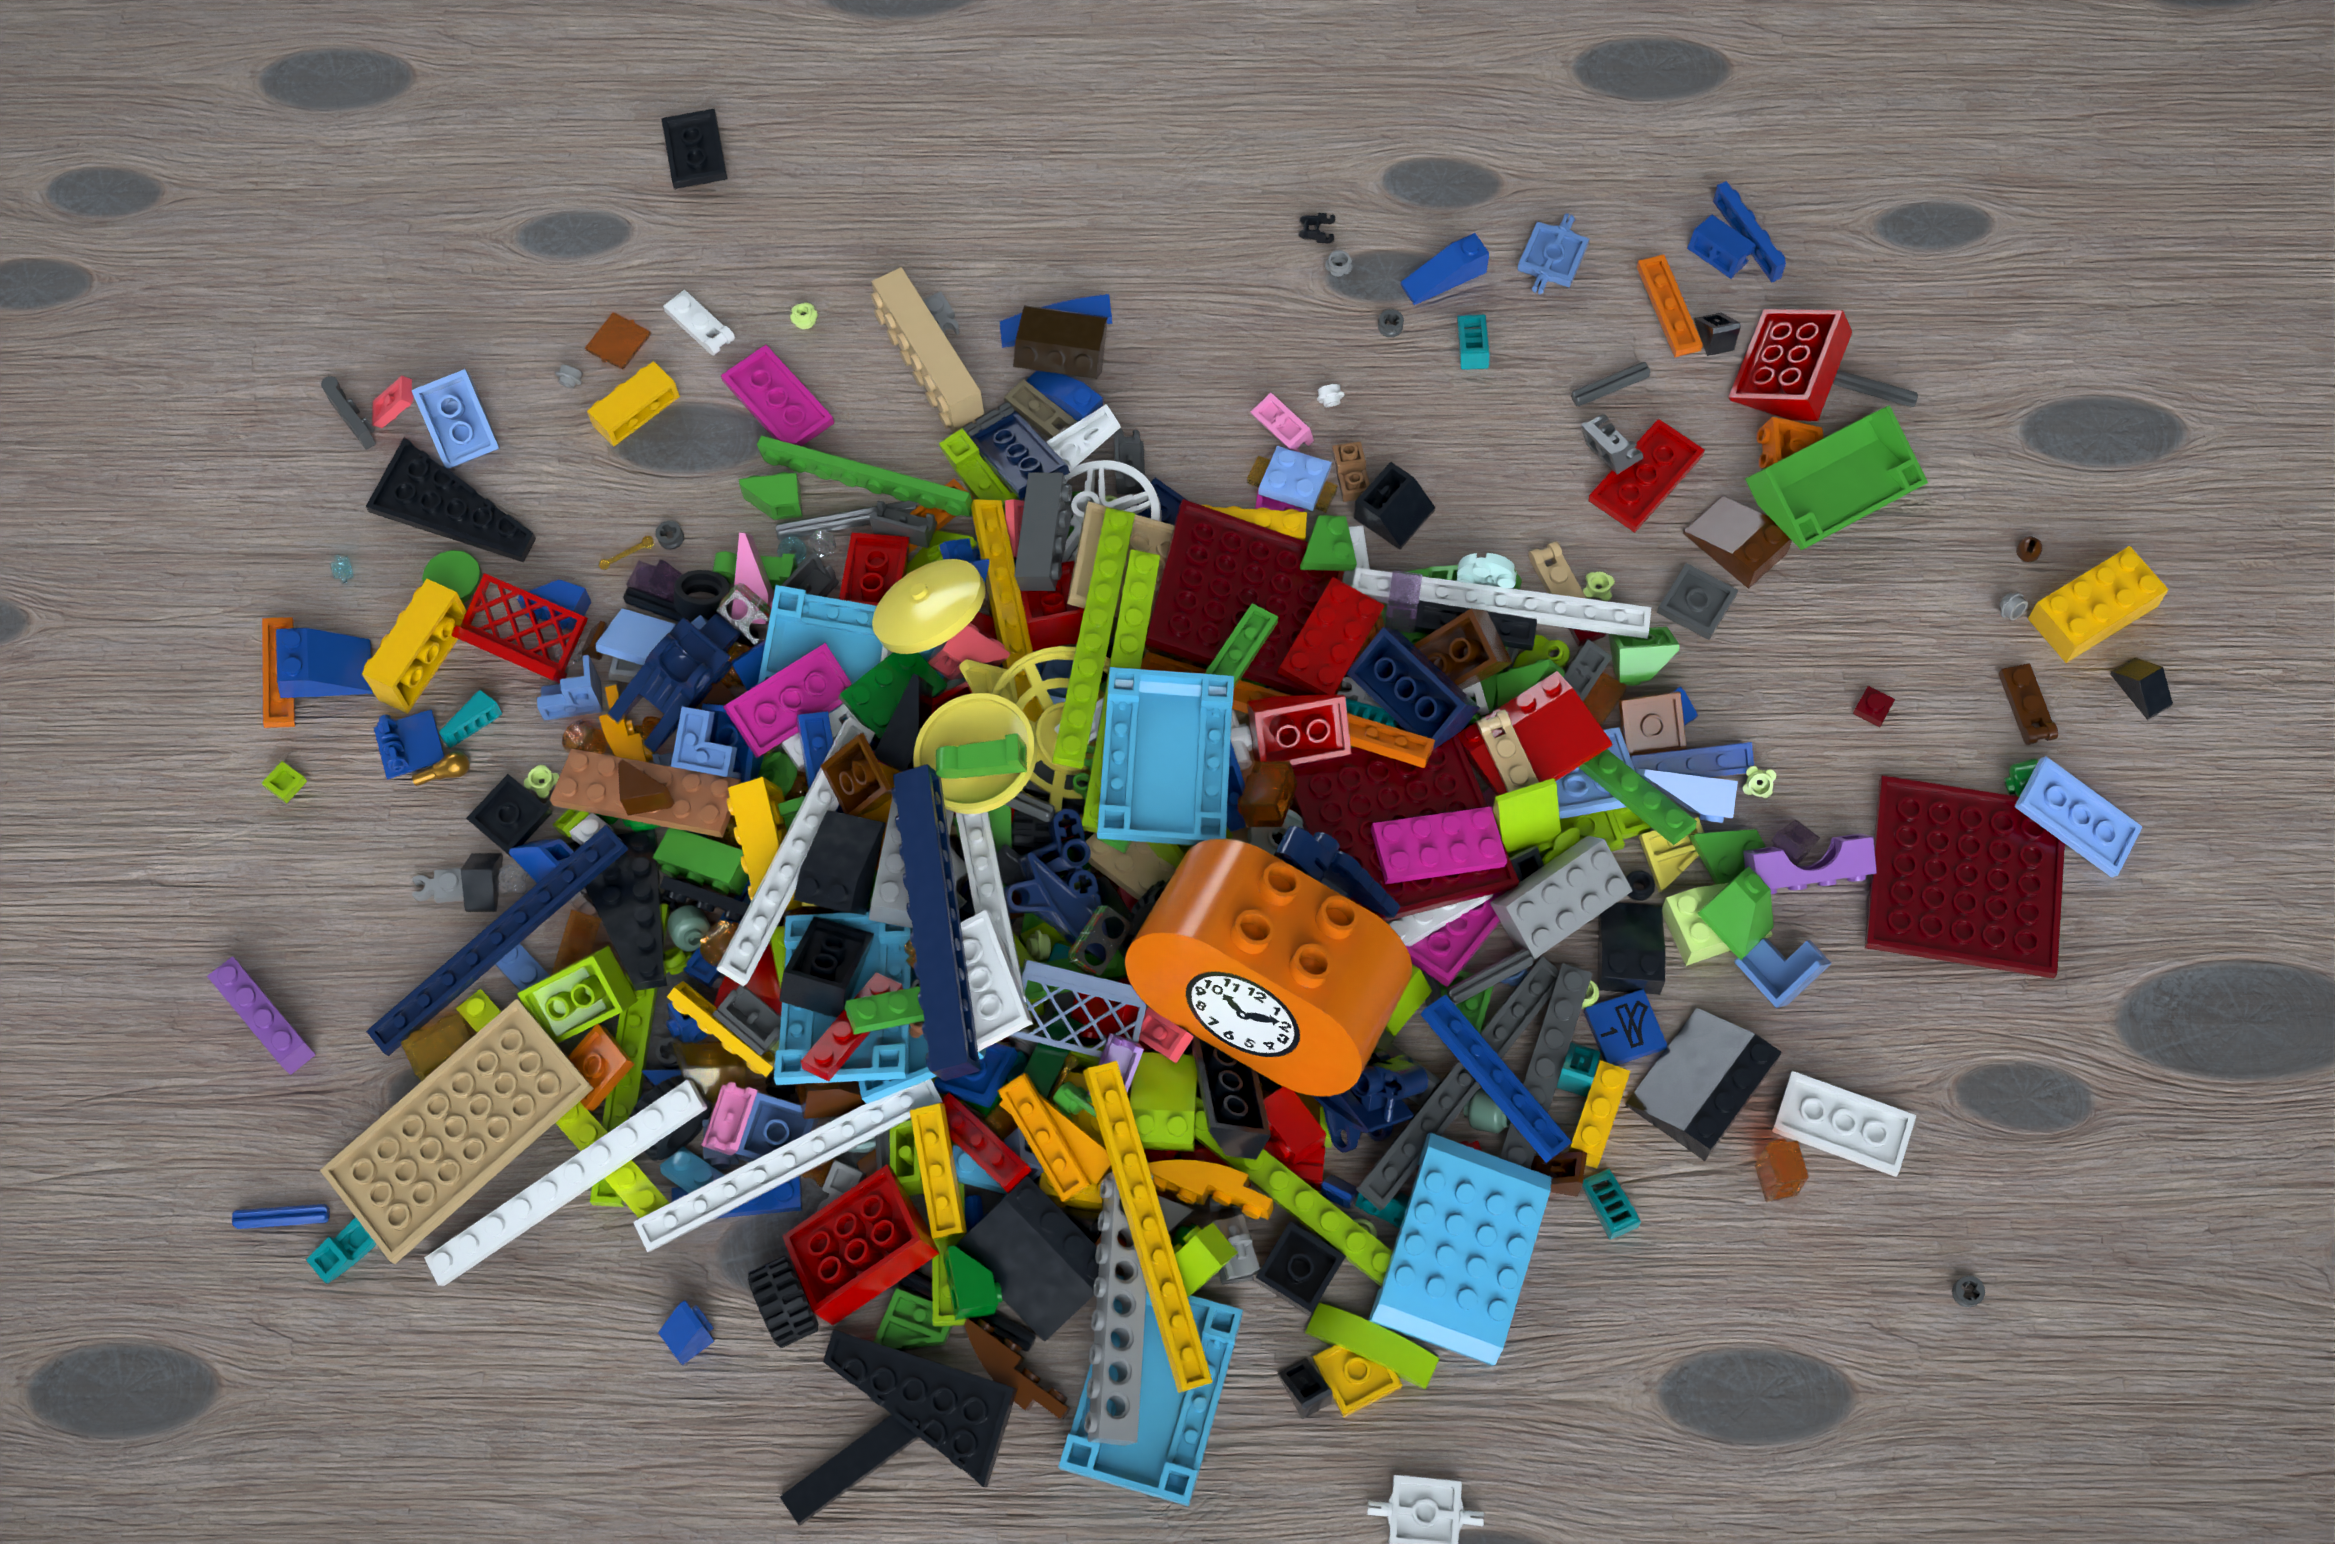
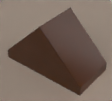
(641, 792)
(1566, 1171)

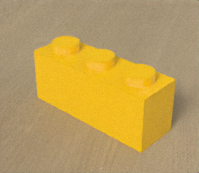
(633, 403)
(1599, 1112)

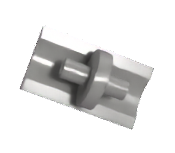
(1237, 1234)

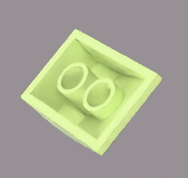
(1690, 932)

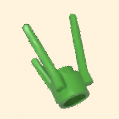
(1073, 1100)

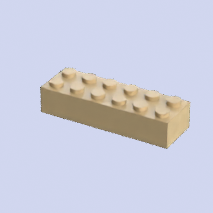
(926, 350)

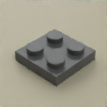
(1697, 601)

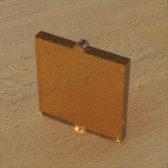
(618, 341)

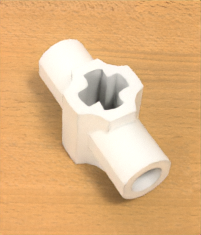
(1241, 742)

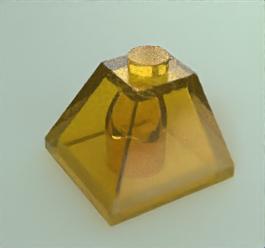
(709, 1066)

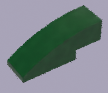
(1047, 1060)

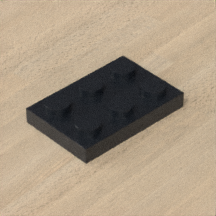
(694, 148)

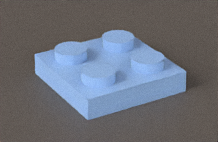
(1294, 478)

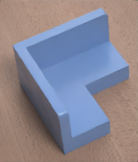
(573, 695)
(693, 748)
(1780, 977)

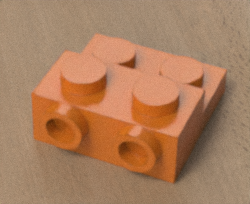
(1783, 438)

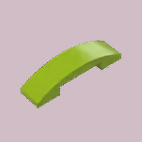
(973, 470)
(1373, 1343)

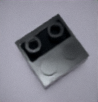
(1393, 506)

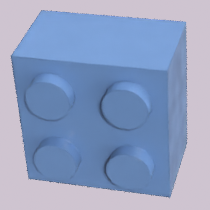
(771, 1126)

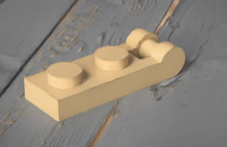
(1557, 577)
(1507, 752)

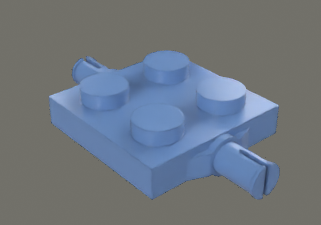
(1553, 254)

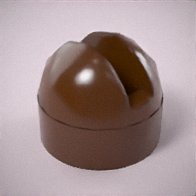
(2023, 545)

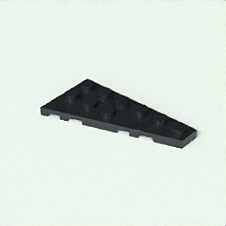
(437, 501)
(631, 909)
(940, 1404)

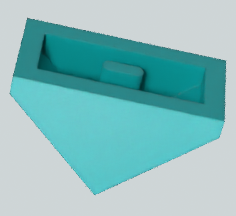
(1578, 1069)

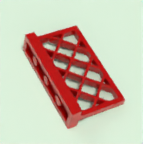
(517, 653)

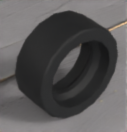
(699, 581)

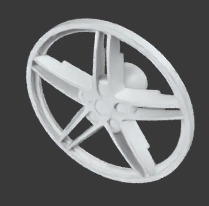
(1081, 499)

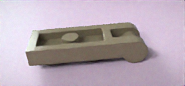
(1038, 409)

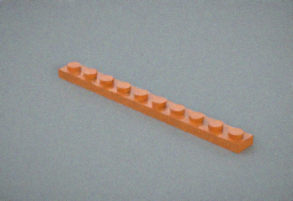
(1362, 732)

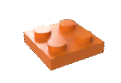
(601, 1063)

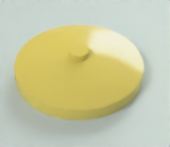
(928, 606)
(970, 721)

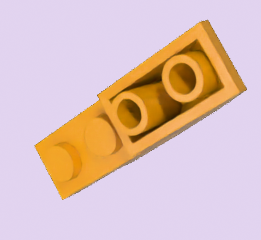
(621, 736)
(1197, 1179)

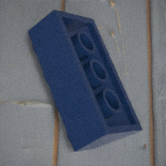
(1412, 688)

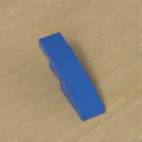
(1092, 305)

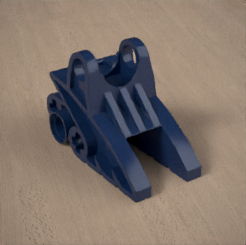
(679, 674)
(1321, 860)
(1055, 898)
(1374, 1100)

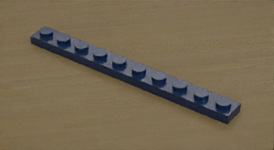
(497, 940)

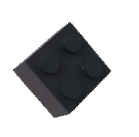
(1299, 1268)

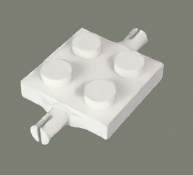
(1425, 1511)

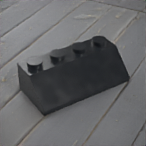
(1231, 1101)

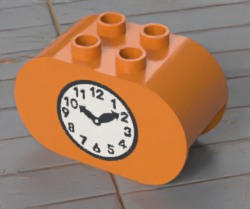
(1269, 966)

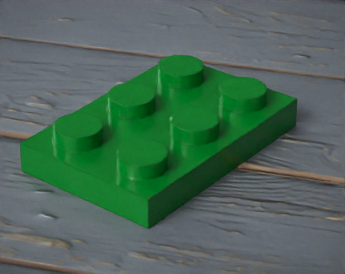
(879, 691)

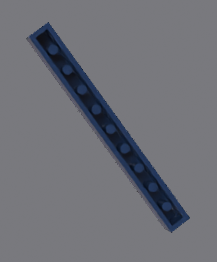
(935, 924)

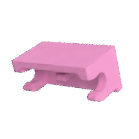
(1282, 423)
(729, 1118)

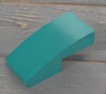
(342, 1252)

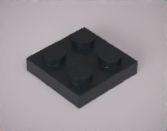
(509, 814)

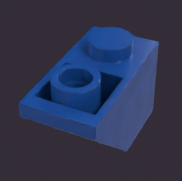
(563, 594)
(541, 856)
(686, 1332)

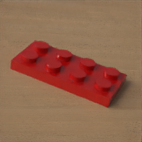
(1646, 484)
(1331, 638)

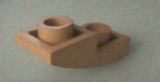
(1350, 470)

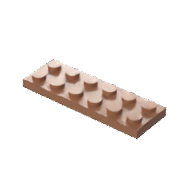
(592, 785)

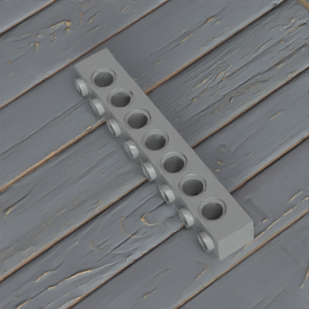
(1129, 1325)

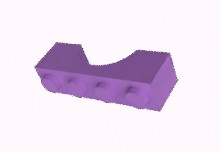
(1846, 858)
(261, 1015)

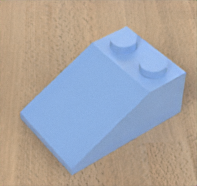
(456, 418)
(1702, 795)

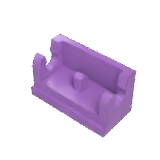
(1127, 1055)

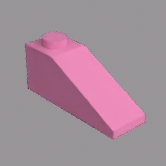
(752, 574)

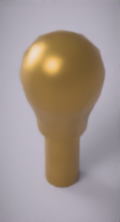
(450, 766)

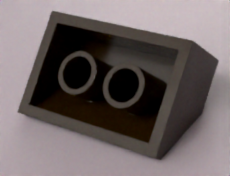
(1060, 342)

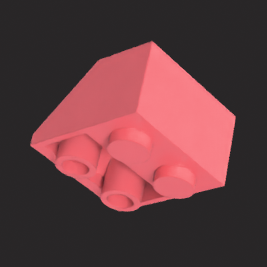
(966, 645)

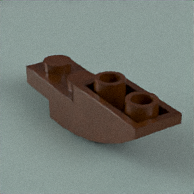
(1002, 1364)

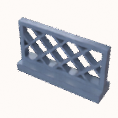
(1084, 984)

